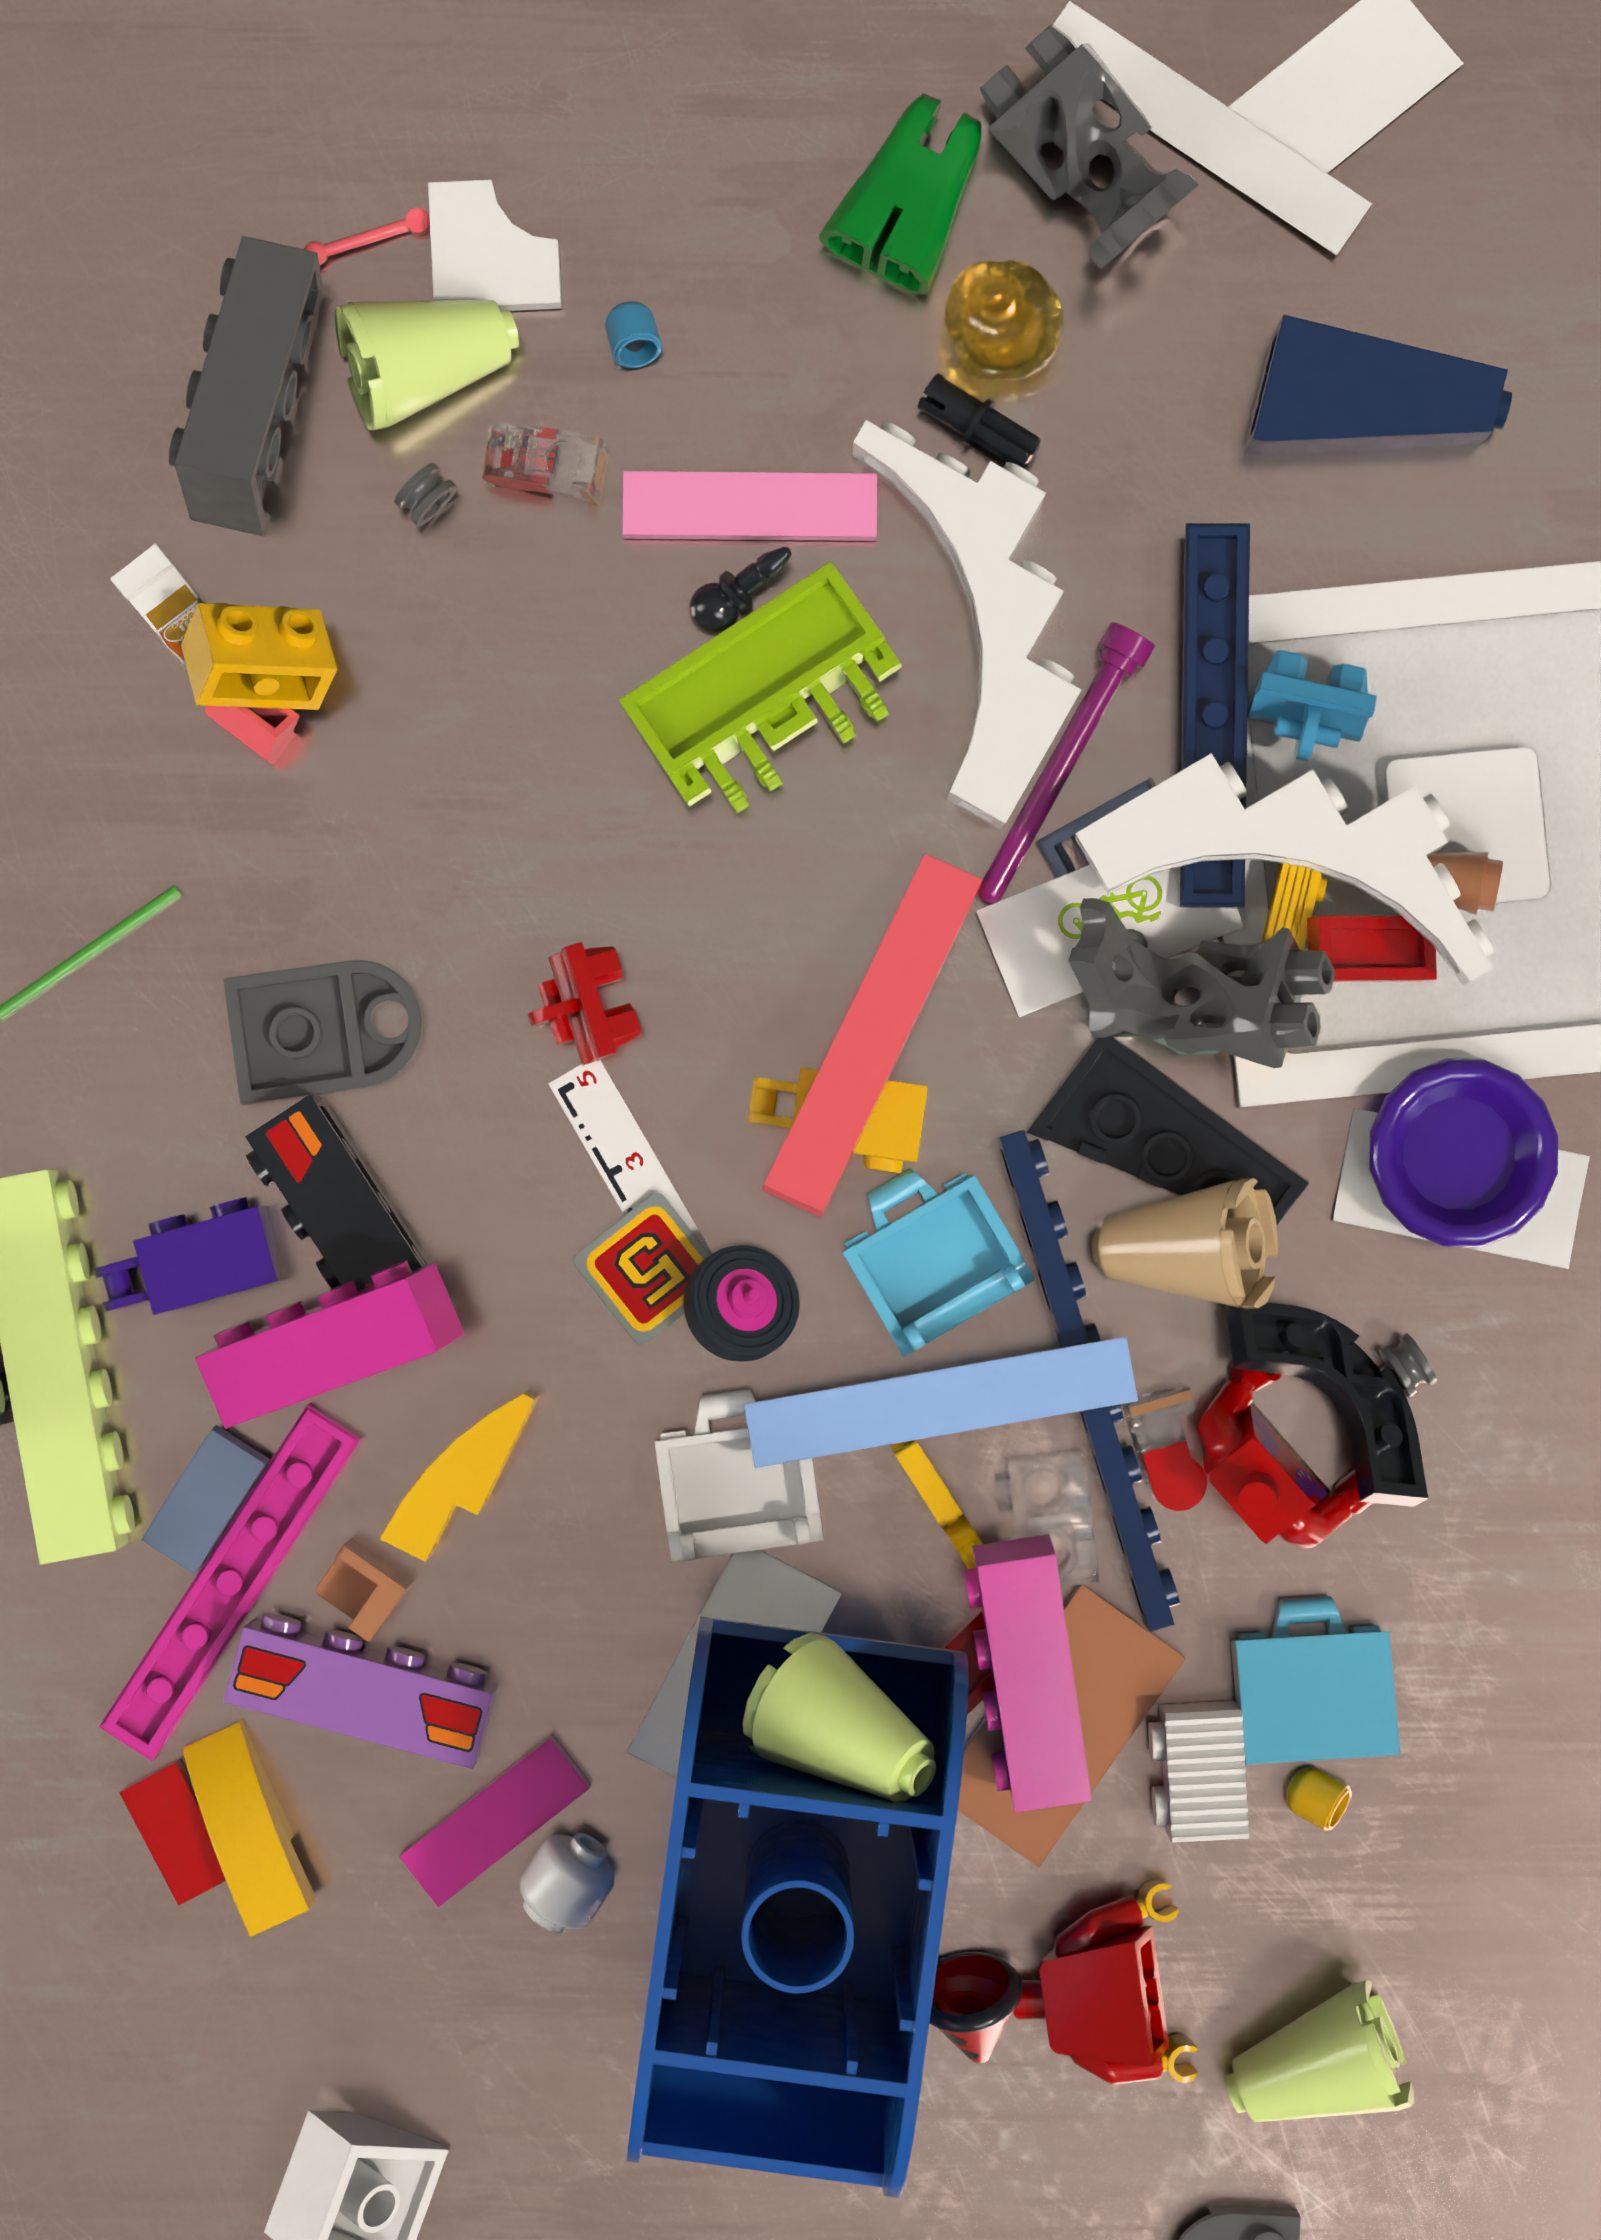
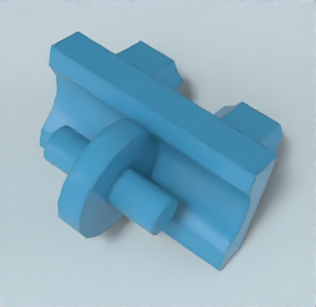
(1310, 709)

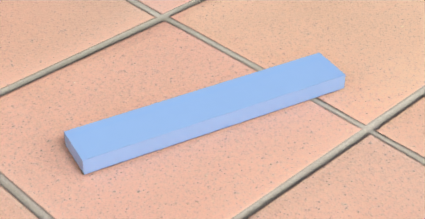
(941, 1402)

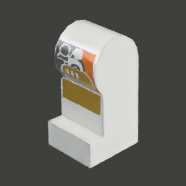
(160, 596)

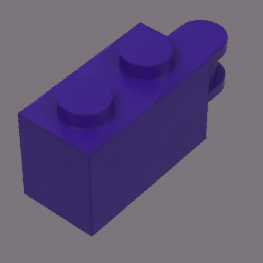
(198, 1260)

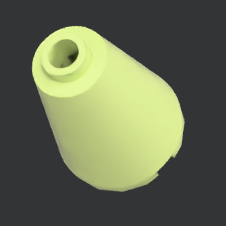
(419, 352)
(836, 1724)
(1324, 2063)

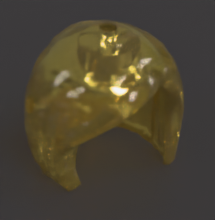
(1006, 332)

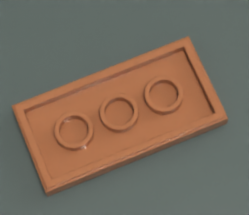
(1117, 1681)

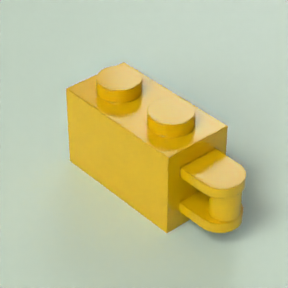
(889, 1135)

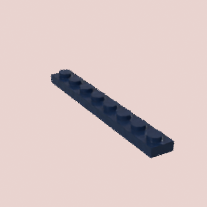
(1115, 1465)

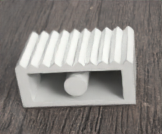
(1202, 1771)

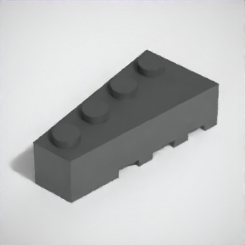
(246, 384)

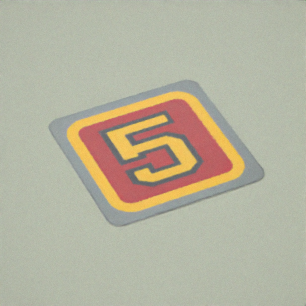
(643, 1267)

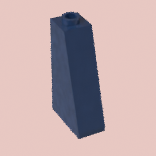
(1368, 393)

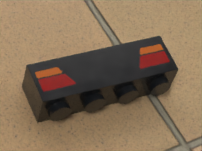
(330, 1195)

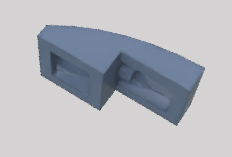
(205, 1499)

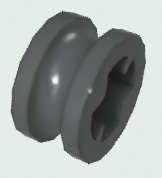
(425, 494)
(1408, 1365)

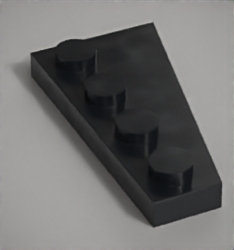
(1150, 1126)

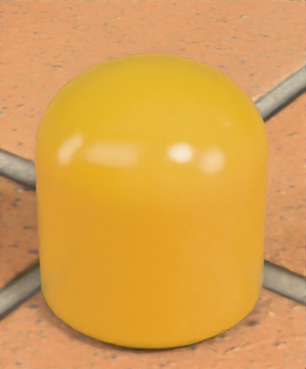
(1317, 1797)

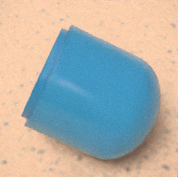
(629, 323)

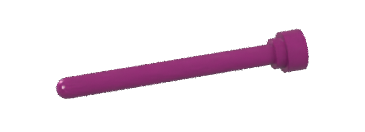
(1120, 656)

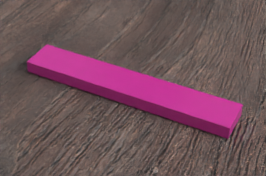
(231, 1582)

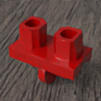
(575, 1007)

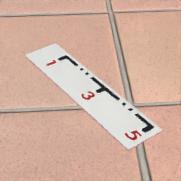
(615, 1140)

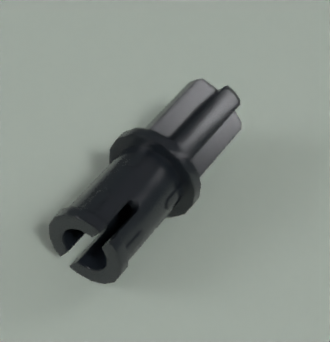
(979, 422)

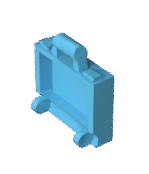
(935, 1260)
(1315, 1692)

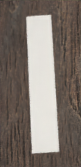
(1223, 138)

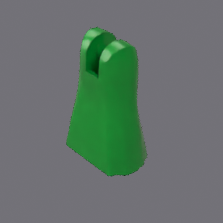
(905, 200)

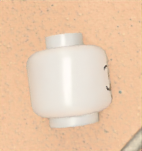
(566, 1882)

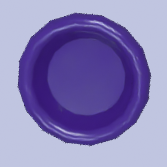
(1463, 1152)

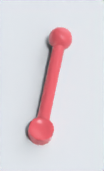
(416, 222)

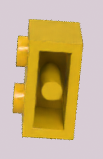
(258, 656)

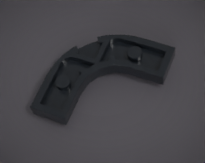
(1369, 1398)

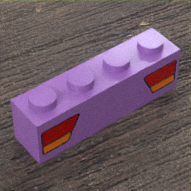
(361, 1691)

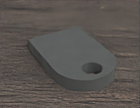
(316, 1030)

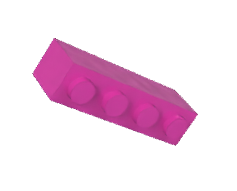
(329, 1345)
(1030, 1671)

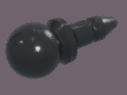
(718, 605)

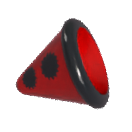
(974, 2001)

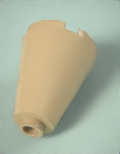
(1195, 1245)

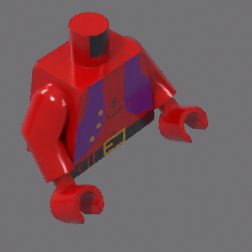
(1263, 1472)

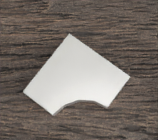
(485, 255)

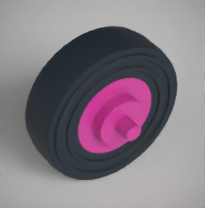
(741, 1303)

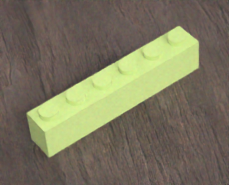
(54, 1373)

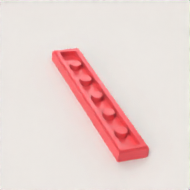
(872, 1036)

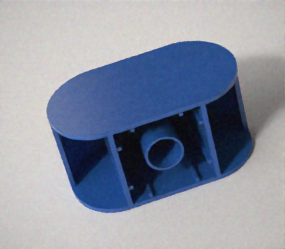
(796, 1931)

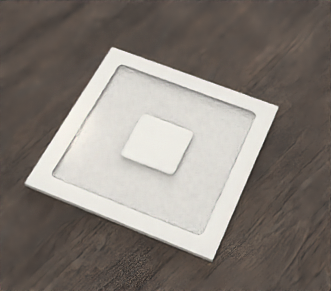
(1499, 717)

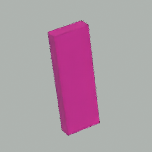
(495, 1820)

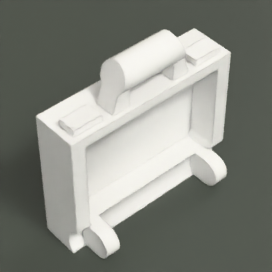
(720, 1500)

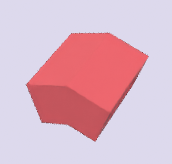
(256, 732)

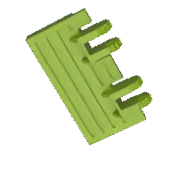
(758, 681)

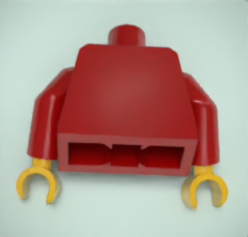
(1106, 1994)

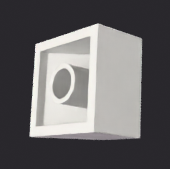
(355, 2181)

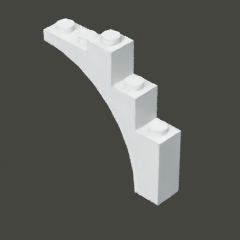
(1009, 604)
(1382, 853)

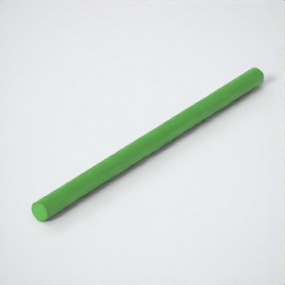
(89, 951)

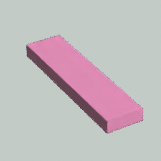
(749, 505)

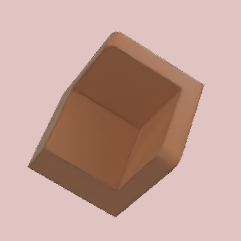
(363, 1588)

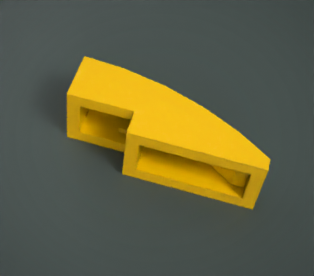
(458, 1477)
(247, 1829)

